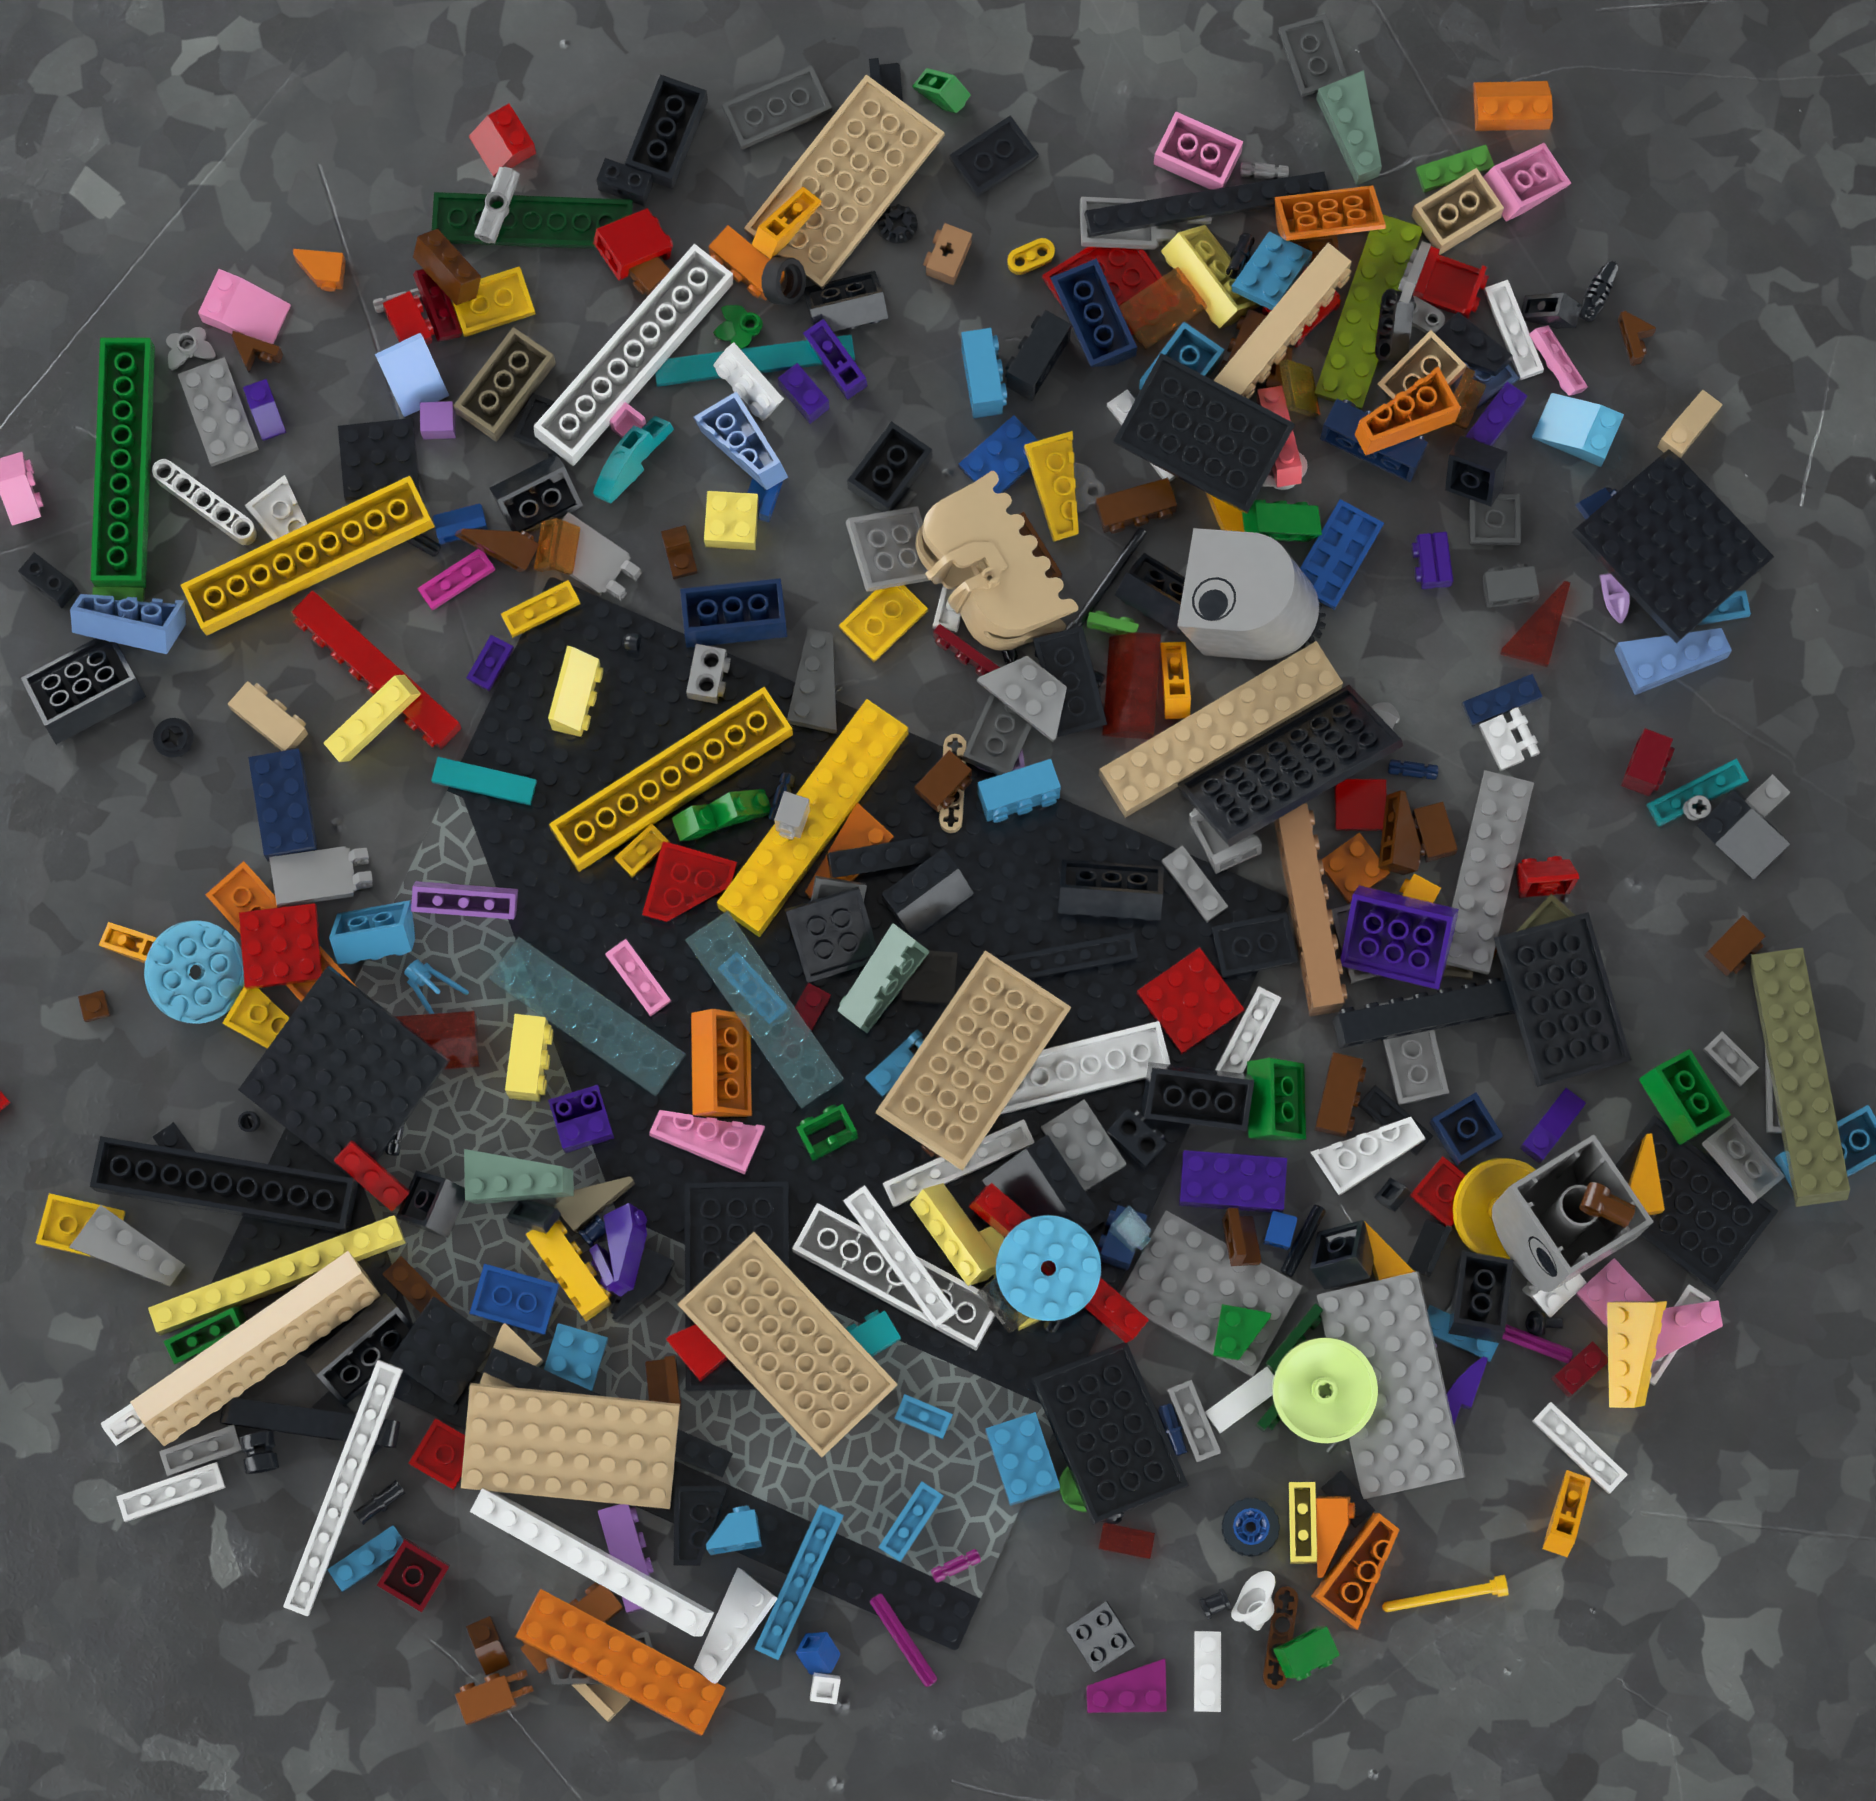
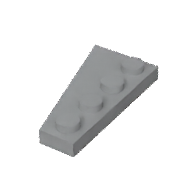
(123, 1246)

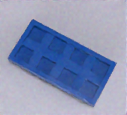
(1340, 551)

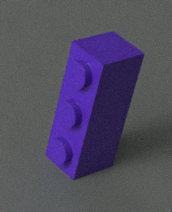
(1498, 415)

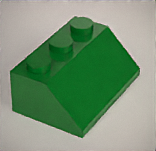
(1277, 1100)

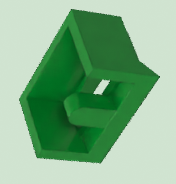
(830, 1115)

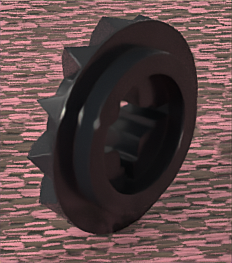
(899, 234)
(161, 735)

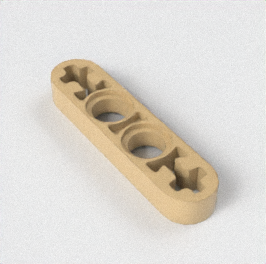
(958, 814)

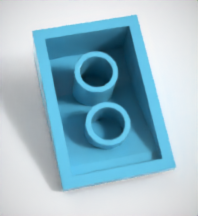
(1578, 427)

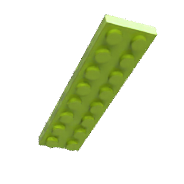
(1352, 351)

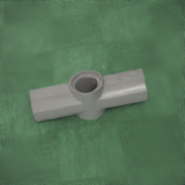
(501, 191)

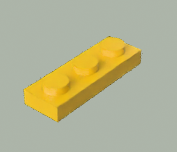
(540, 608)

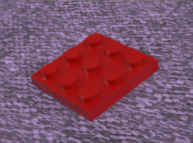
(280, 946)
(1190, 1000)

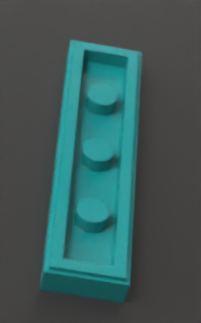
(484, 781)
(1709, 785)

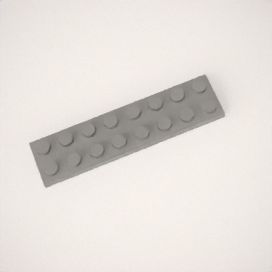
(1488, 869)

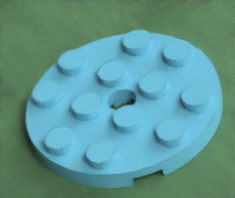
(170, 964)
(1052, 1295)

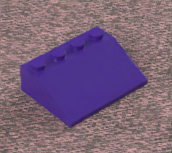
(1398, 937)

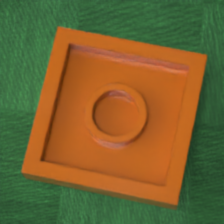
(1353, 866)

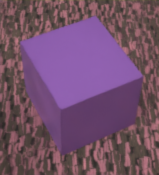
(437, 420)

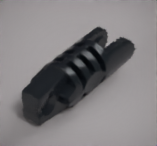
(1598, 291)

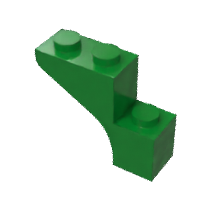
(723, 812)

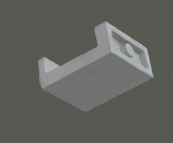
(1216, 849)

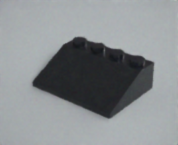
(82, 688)
(1045, 1185)

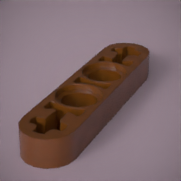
(1279, 1637)

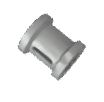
(1702, 802)

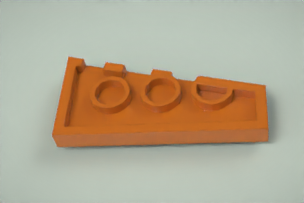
(858, 831)

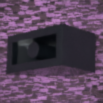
(1551, 309)

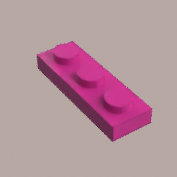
(456, 579)

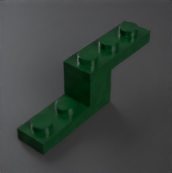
(1312, 1320)

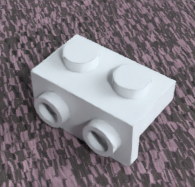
(1552, 1301)

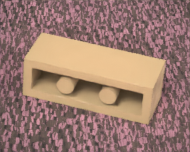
(268, 717)

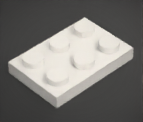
(747, 382)

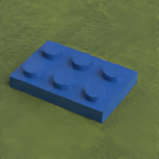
(1000, 453)
(514, 1299)

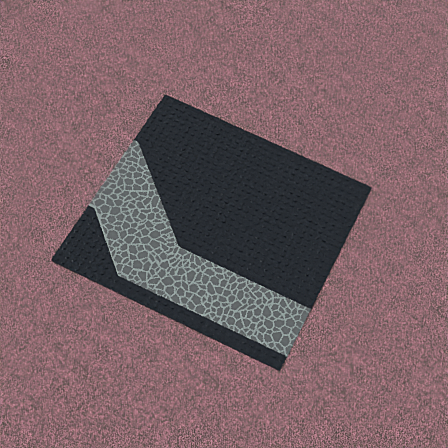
(587, 913)

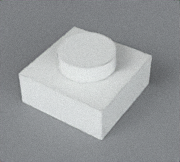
(825, 1688)

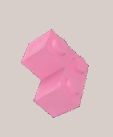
(17, 489)

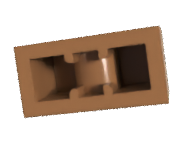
(953, 240)

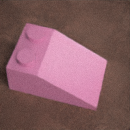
(1526, 180)
(243, 308)

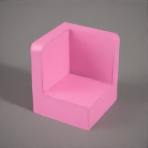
(625, 419)

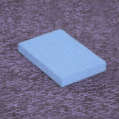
(411, 374)

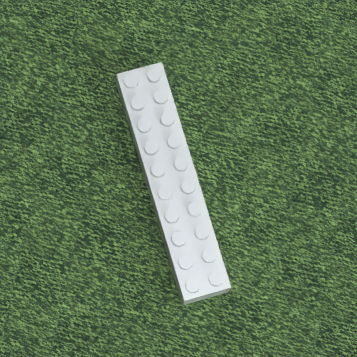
(633, 354)

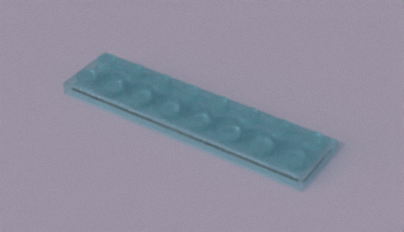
(764, 1009)
(587, 1016)

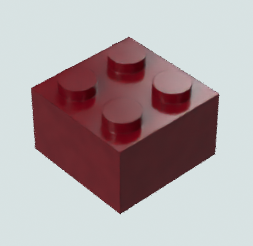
(1647, 761)
(413, 1575)

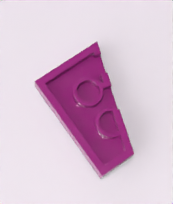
(1131, 1691)

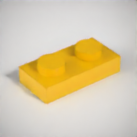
(641, 850)

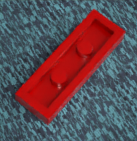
(371, 1175)

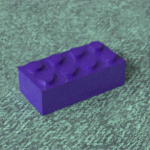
(1232, 1181)

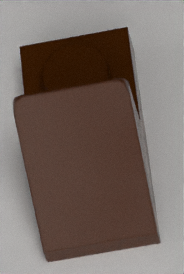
(1633, 330)
(252, 347)
(679, 552)
(488, 1645)

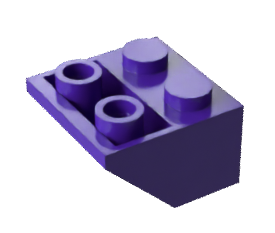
(581, 1119)

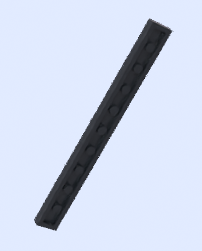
(1200, 204)
(527, 1376)

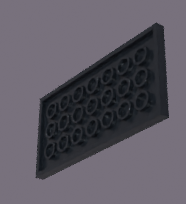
(1289, 765)
(715, 1224)

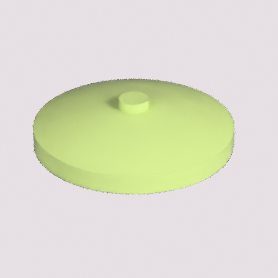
(1325, 1390)

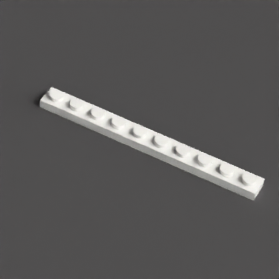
(343, 1488)

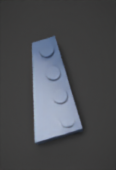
(739, 437)
(128, 621)
(1661, 660)

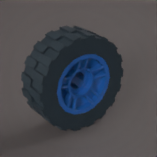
(1260, 1515)

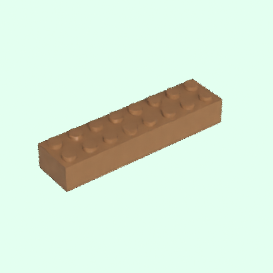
(1309, 912)

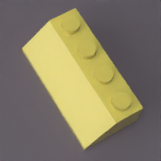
(1205, 267)

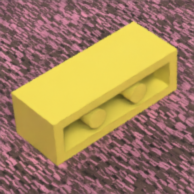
(1302, 1523)

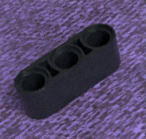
(1394, 327)

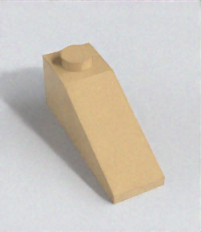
(1690, 424)

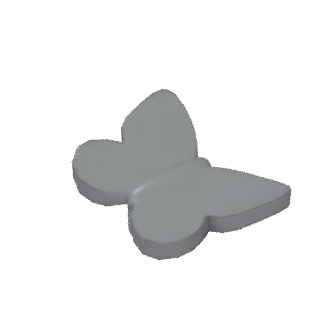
(188, 345)

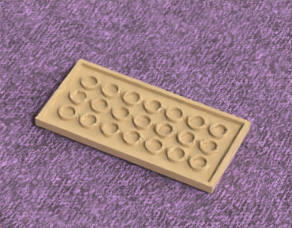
(856, 172)
(973, 1060)
(787, 1344)
(570, 1446)

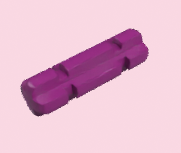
(956, 1565)

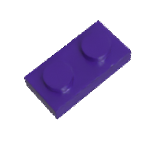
(490, 663)
(602, 1263)

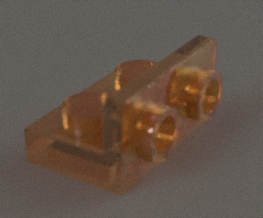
(1468, 396)

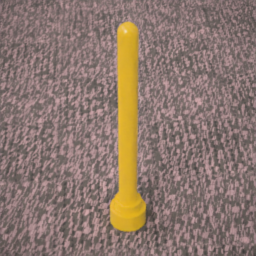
(1496, 1586)

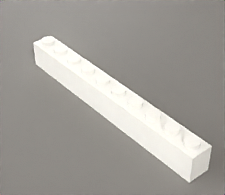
(592, 1562)

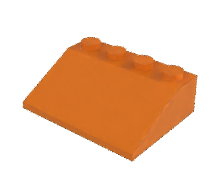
(1328, 213)

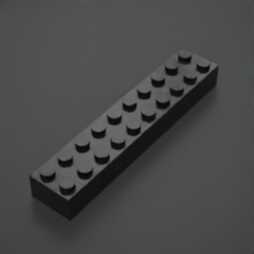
(224, 1184)

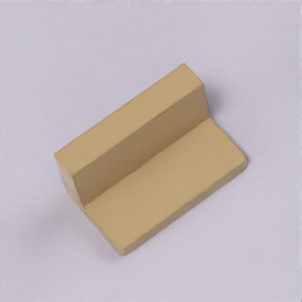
(603, 1699)

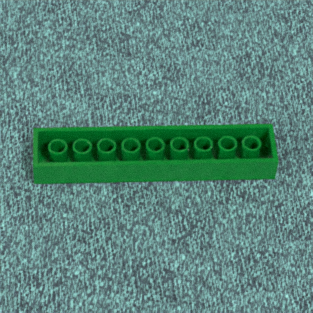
(122, 462)

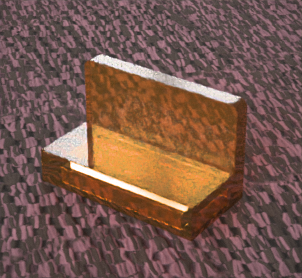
(557, 546)

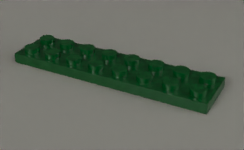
(530, 220)

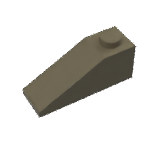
(590, 1201)

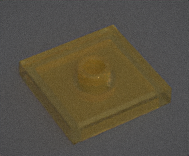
(1299, 388)

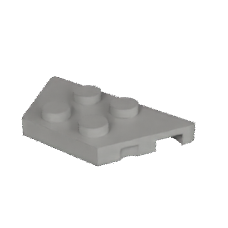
(1029, 693)

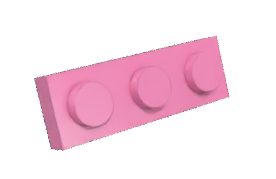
(1558, 360)
(638, 977)

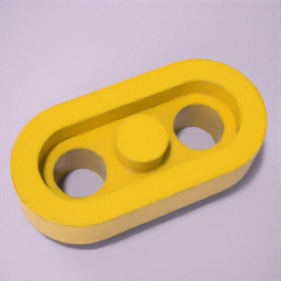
(1029, 255)

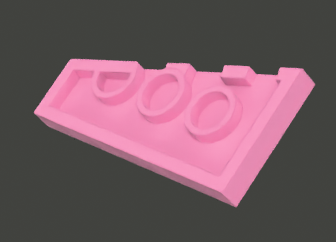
(719, 1141)

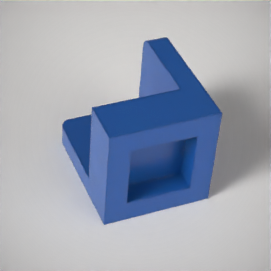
(1280, 1230)
(818, 1653)

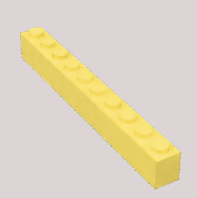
(274, 1276)

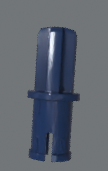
(1172, 1428)

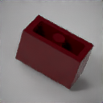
(1580, 1369)

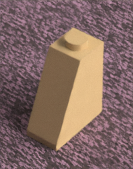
(513, 1345)

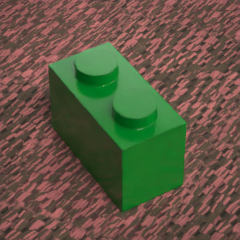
(1306, 1653)

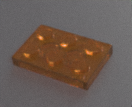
(1162, 308)

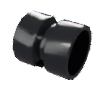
(262, 1461)

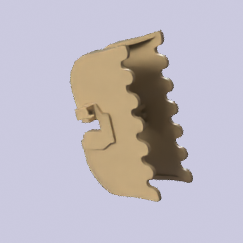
(997, 581)

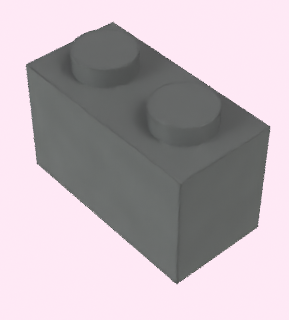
(1510, 586)

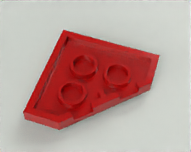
(685, 880)

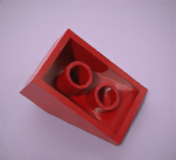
(1545, 877)

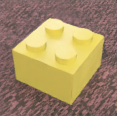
(731, 520)

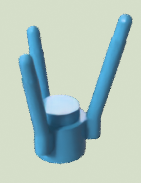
(419, 975)

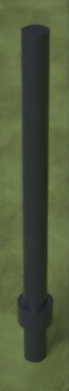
(1108, 579)

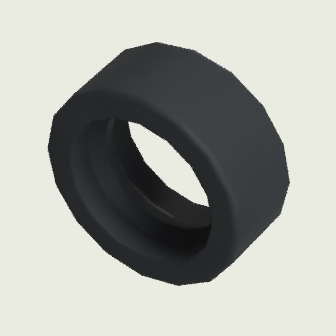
(795, 280)

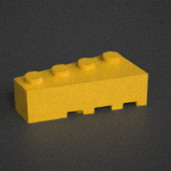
(570, 1271)
(1631, 1349)

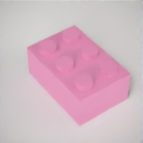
(1198, 152)

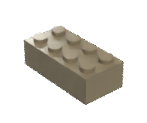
(504, 384)

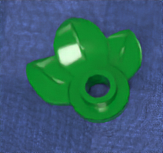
(735, 328)

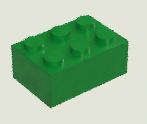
(1684, 1096)

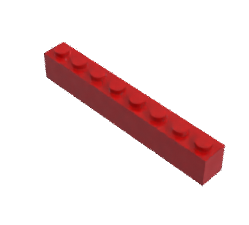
(372, 666)
(1105, 1304)

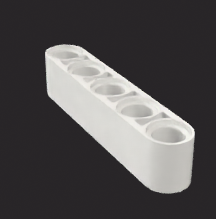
(198, 492)

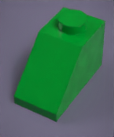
(942, 90)

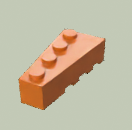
(1411, 413)
(1354, 1575)

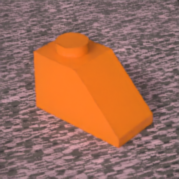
(322, 267)

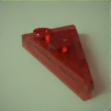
(1537, 636)

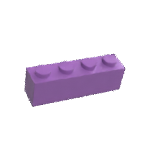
(464, 900)
(625, 1541)

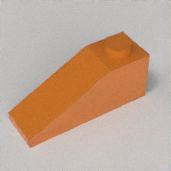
(1332, 1523)

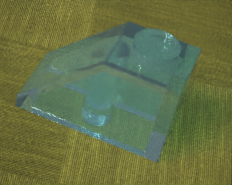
(1131, 1230)

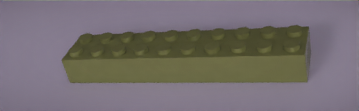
(1799, 1077)

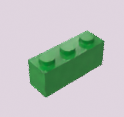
(1283, 520)
(204, 1334)

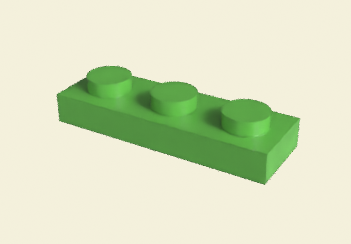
(1447, 170)

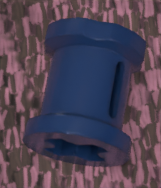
(593, 1231)

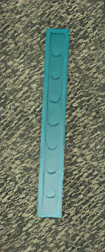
(765, 359)

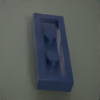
(1502, 700)

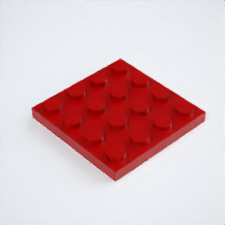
(1124, 269)

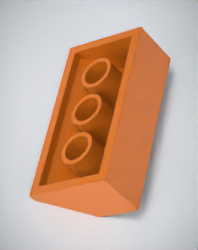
(720, 1065)

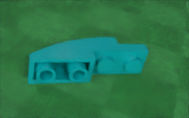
(626, 458)

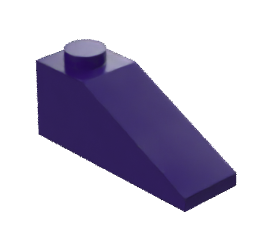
(836, 359)
(1552, 1125)
(626, 1242)

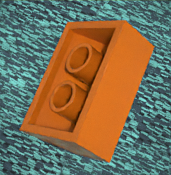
(1512, 105)

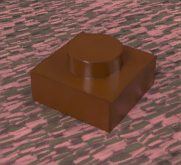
(94, 1006)

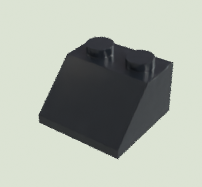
(432, 1203)
(1342, 1255)

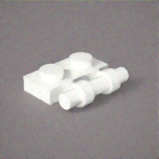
(1502, 742)

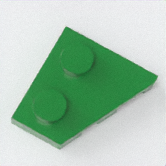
(1237, 1330)

